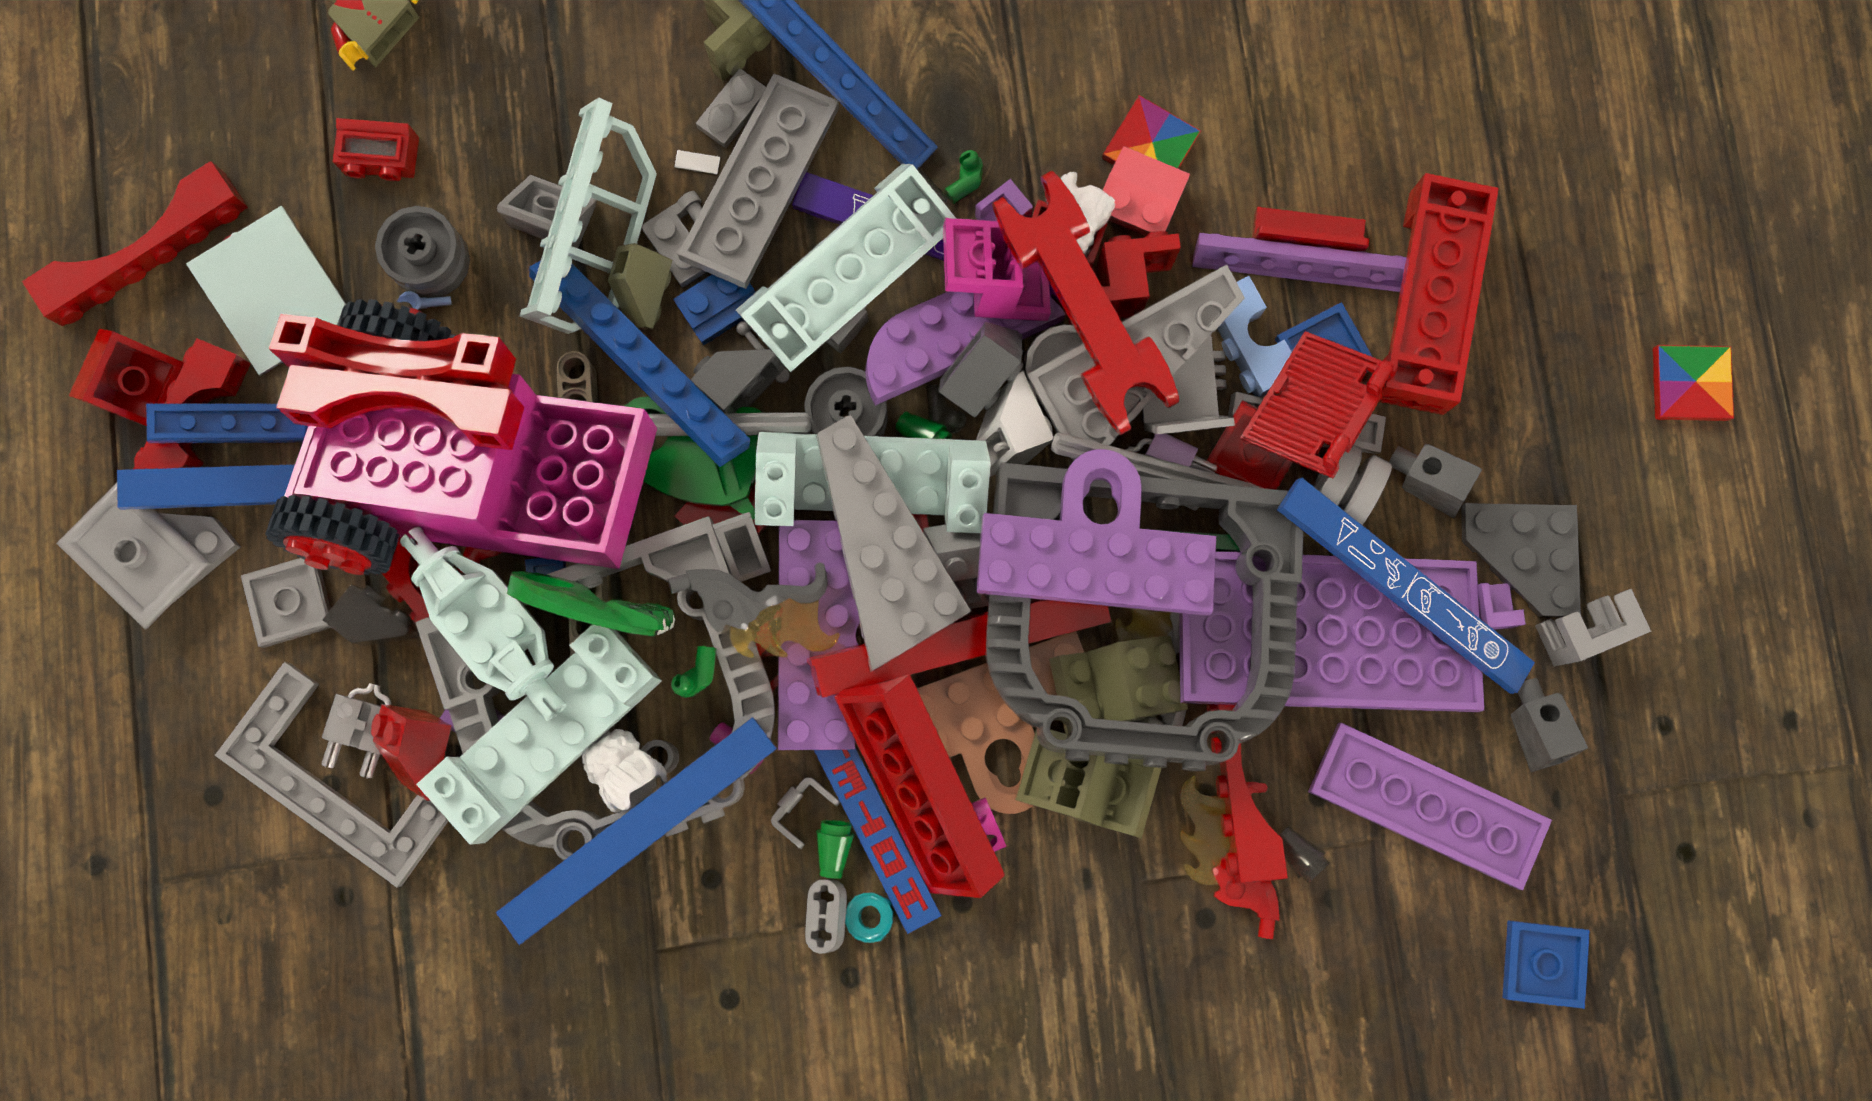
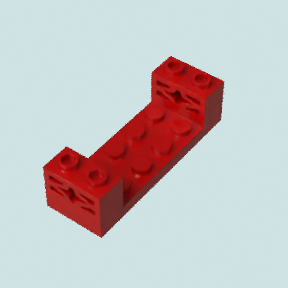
(1439, 292)

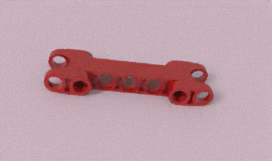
(1116, 358)

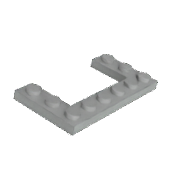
(253, 755)

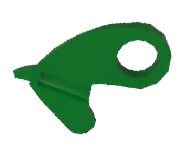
(692, 476)

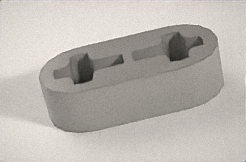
(825, 916)

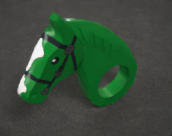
(579, 603)

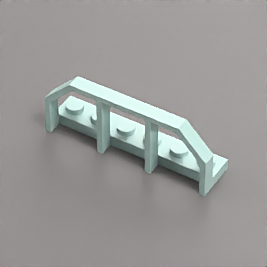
(576, 194)

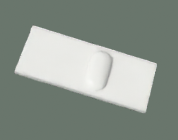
(697, 162)

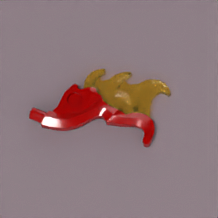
(1210, 850)

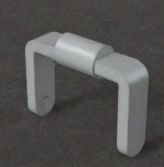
(790, 800)

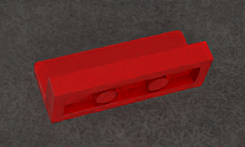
(1309, 229)

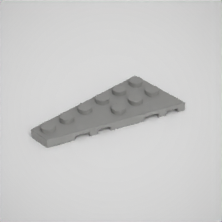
(1176, 327)
(890, 564)

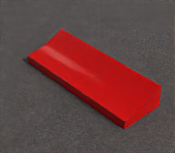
(921, 787)

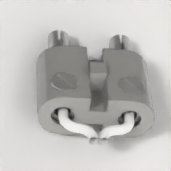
(350, 725)

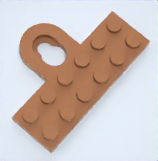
(974, 715)

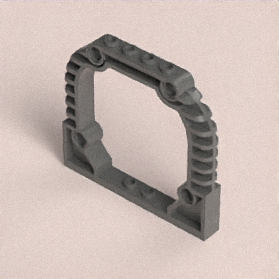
(1258, 531)

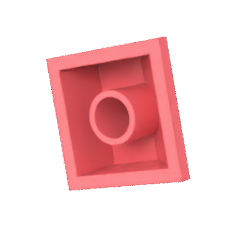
(1144, 192)

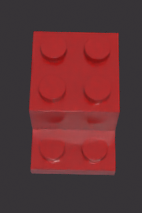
(1125, 265)

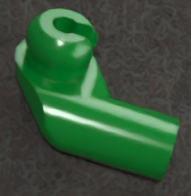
(699, 676)

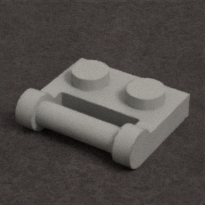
(668, 235)

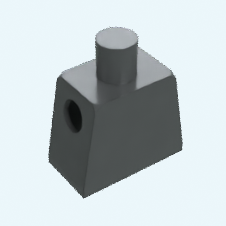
(1449, 478)
(1545, 728)

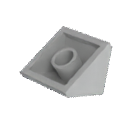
(533, 206)

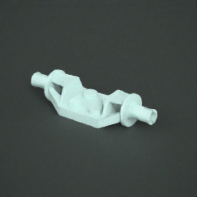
(484, 623)

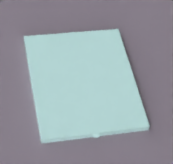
(262, 275)

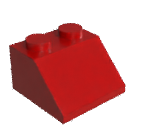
(124, 376)
(410, 742)

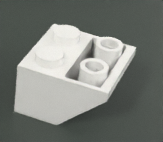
(1015, 425)

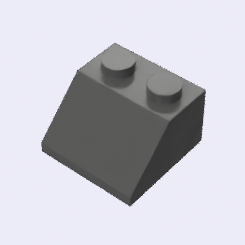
(736, 377)

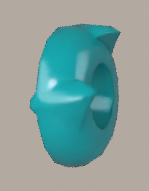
(853, 917)

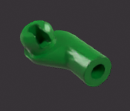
(969, 178)

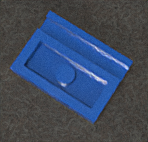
(712, 306)

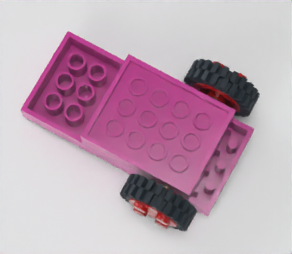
(376, 476)

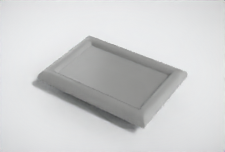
(133, 557)

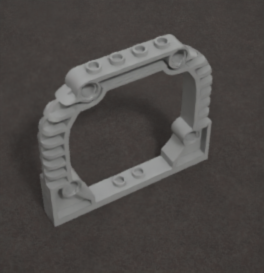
(663, 557)

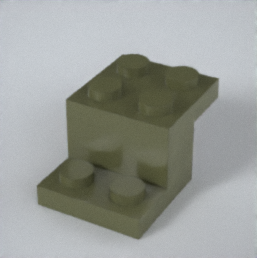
(735, 39)
(1122, 679)
(1090, 790)

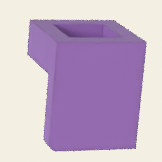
(1013, 196)
(1497, 607)

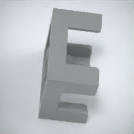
(1606, 634)

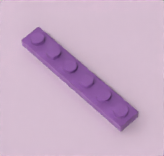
(1299, 262)

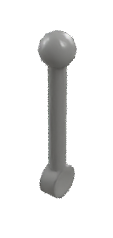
(744, 329)

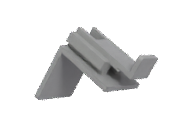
(1197, 398)

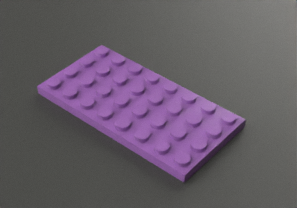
(1349, 642)

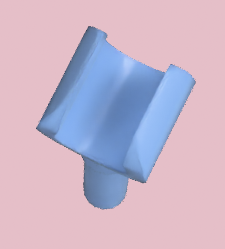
(422, 303)

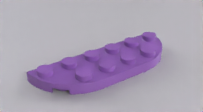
(928, 339)

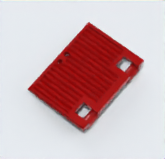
(1318, 403)

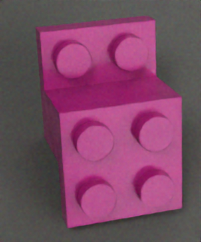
(983, 265)

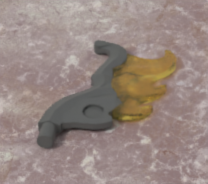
(763, 617)

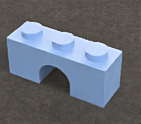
(1257, 363)

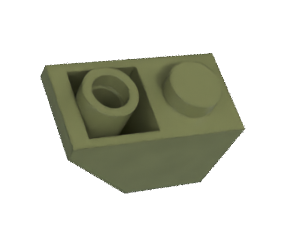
(639, 283)

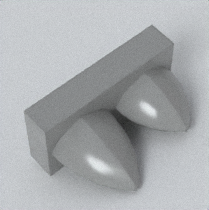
(731, 108)

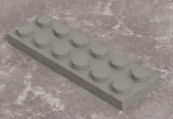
(759, 181)

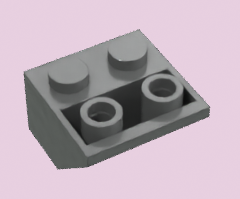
(983, 368)

